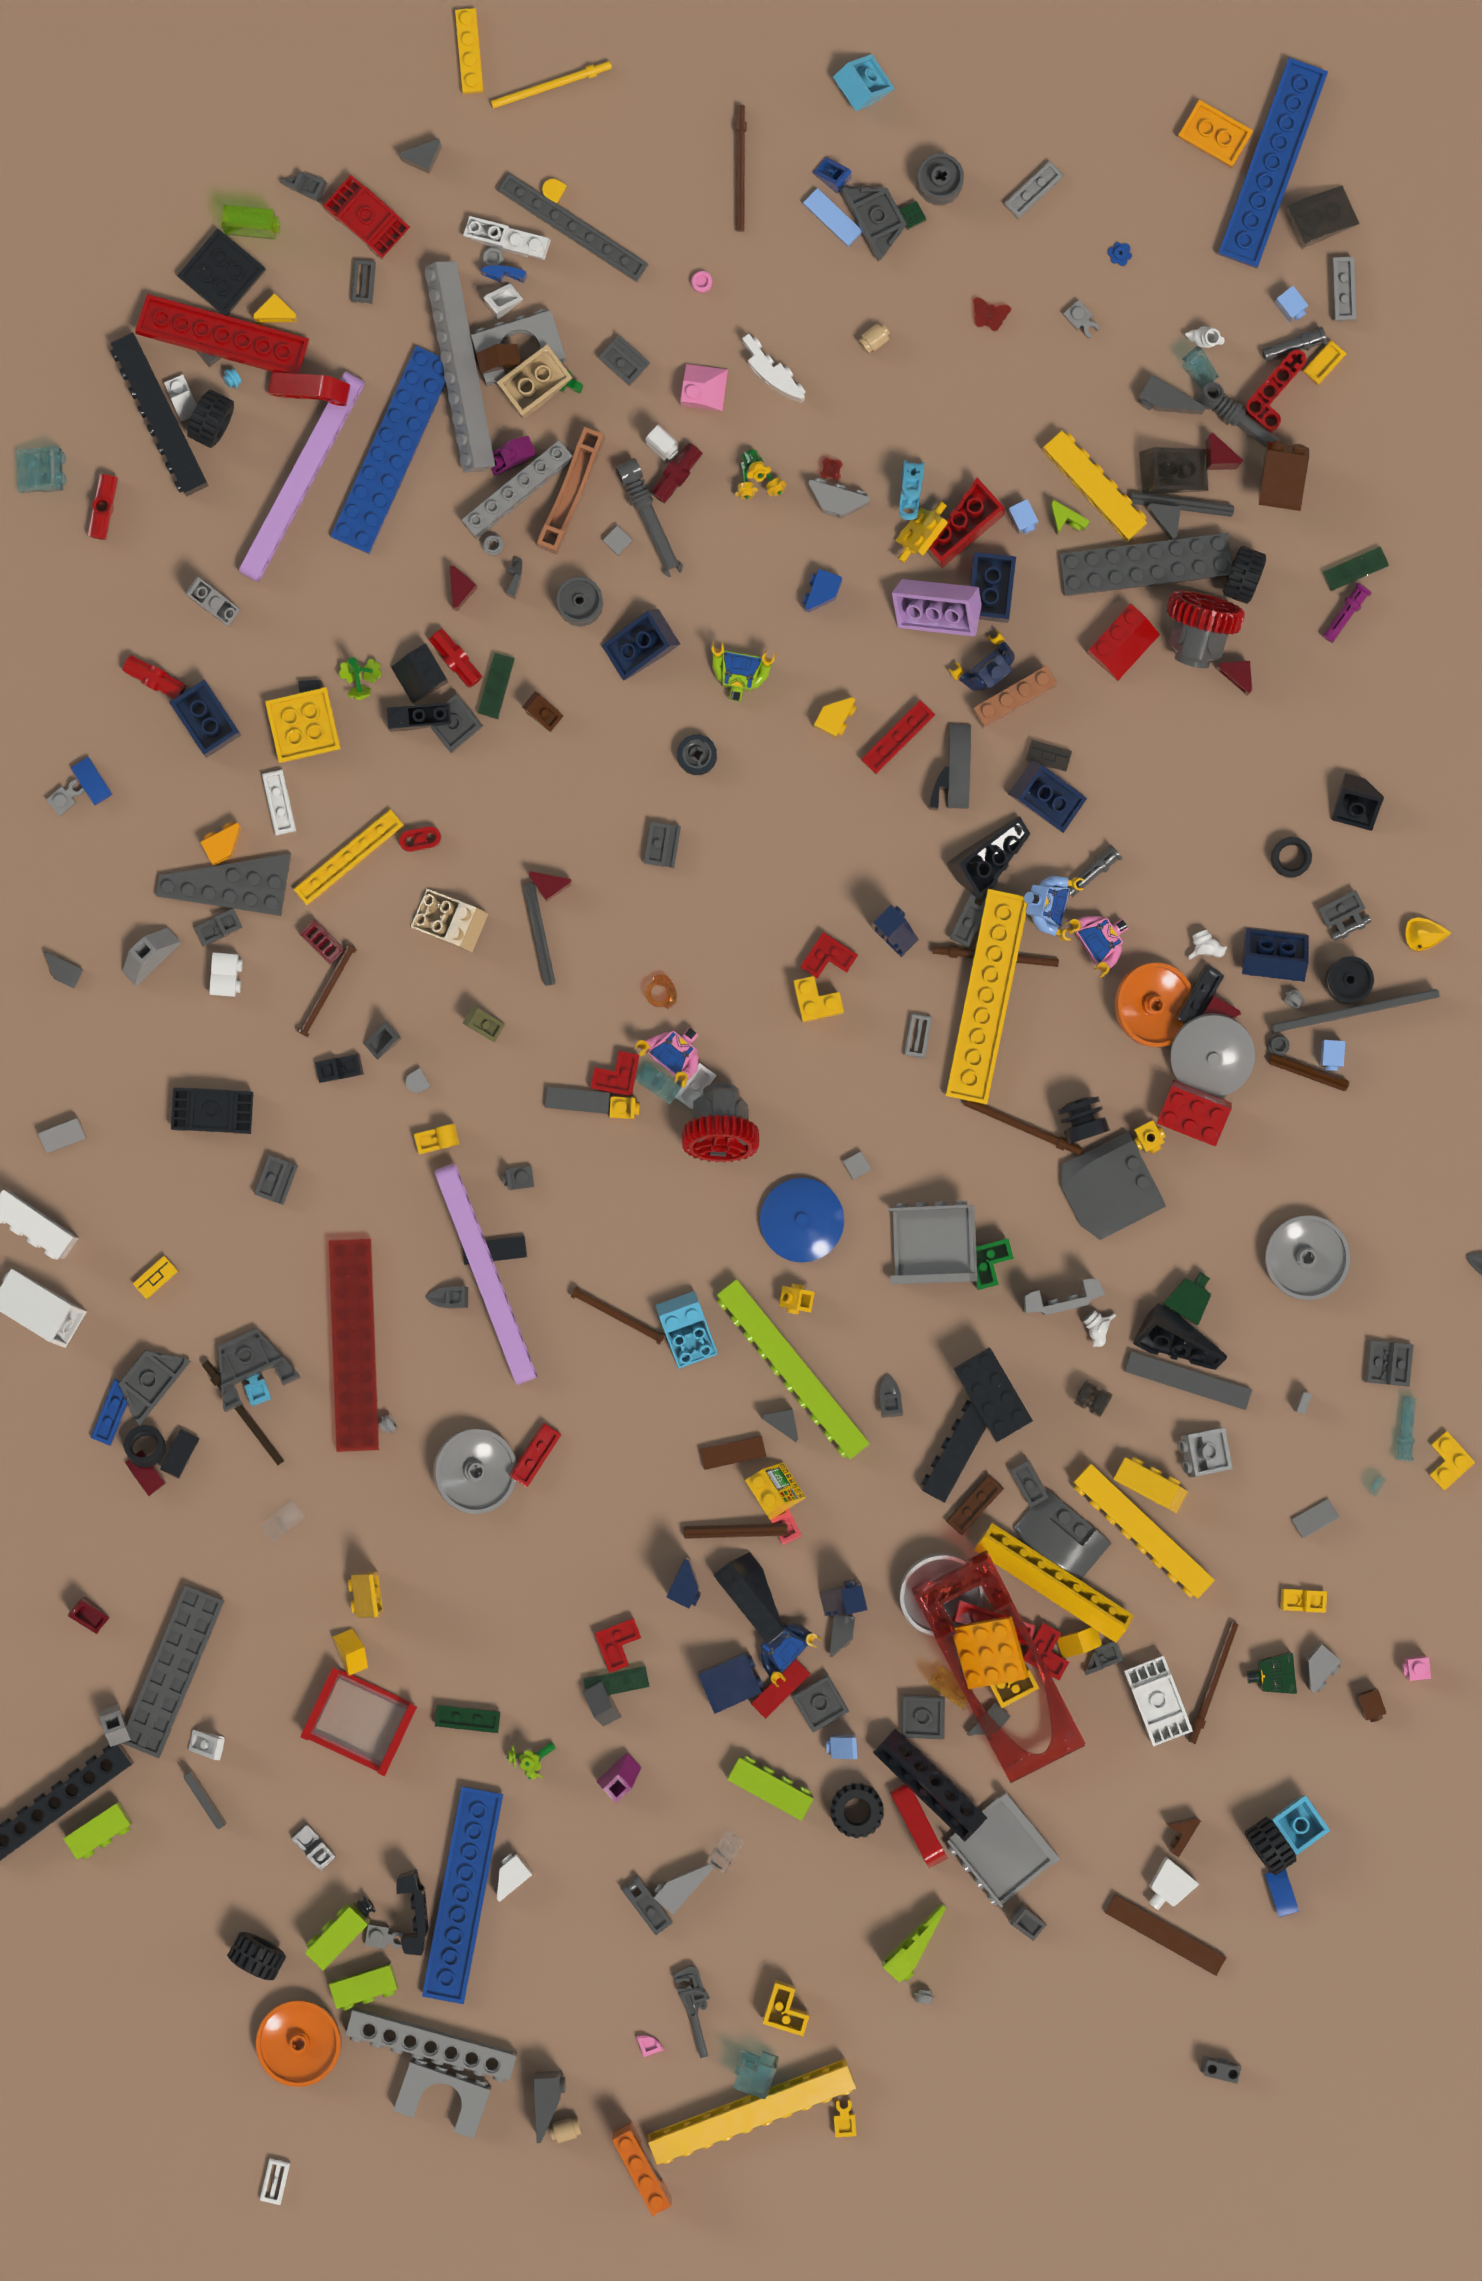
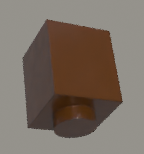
(1371, 1705)

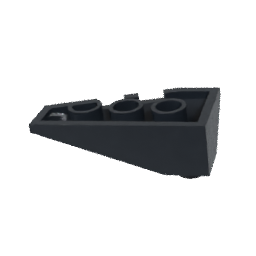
(984, 861)
(1172, 1335)
(748, 1588)

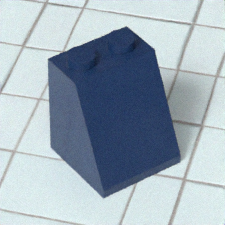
(730, 1682)

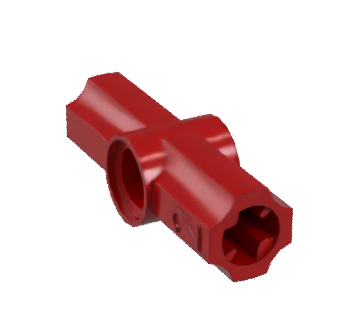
(100, 520)
(455, 658)
(153, 677)

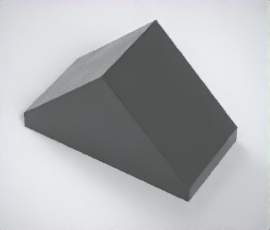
(422, 156)
(1166, 517)
(382, 1040)
(784, 1422)
(601, 1704)
(1026, 1922)

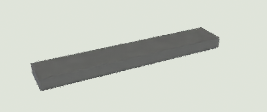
(1188, 1380)

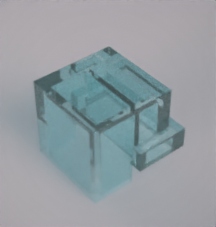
(755, 2073)

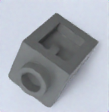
(518, 1178)

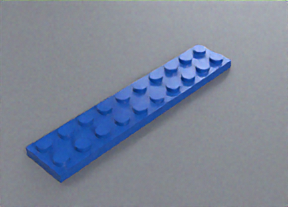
(1273, 163)
(391, 451)
(462, 1895)

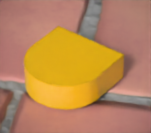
(553, 190)

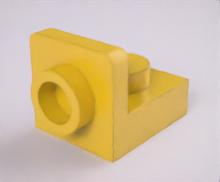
(624, 1107)

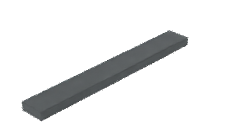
(572, 227)
(1354, 1011)

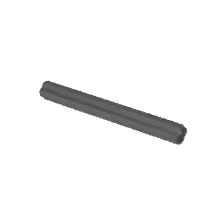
(1185, 504)
(539, 934)

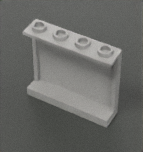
(934, 1243)
(1003, 1851)

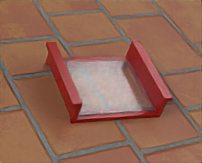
(359, 1720)

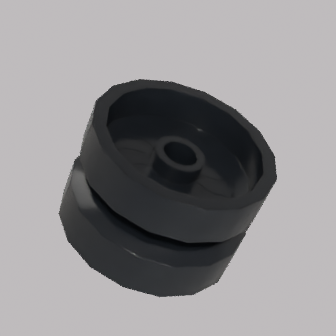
(1358, 971)

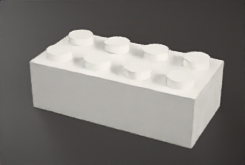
(35, 1225)

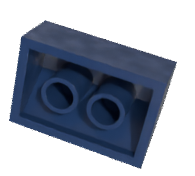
(1275, 954)
(685, 1586)

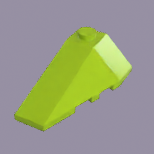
(907, 1954)

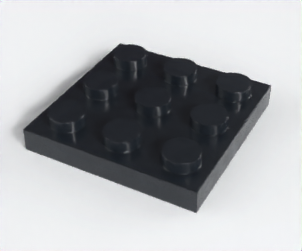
(221, 272)

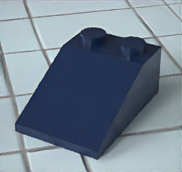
(640, 644)
(1047, 796)

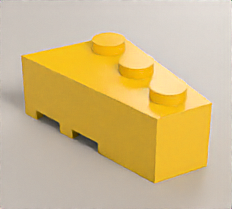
(1151, 1484)

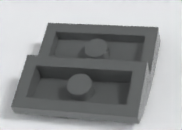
(1388, 1363)

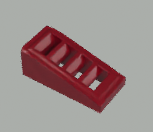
(304, 934)

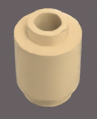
(874, 338)
(565, 2129)

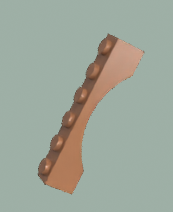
(571, 490)

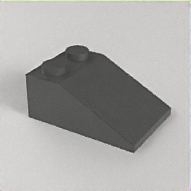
(548, 2092)

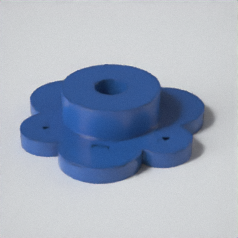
(1122, 259)

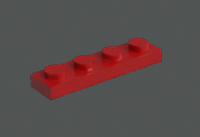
(897, 737)
(968, 1613)

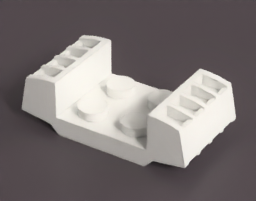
(1158, 1701)

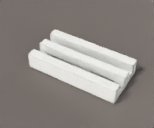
(279, 2163)

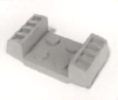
(1091, 1289)

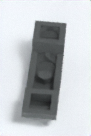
(959, 766)

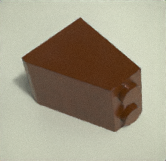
(1283, 475)

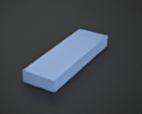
(832, 217)

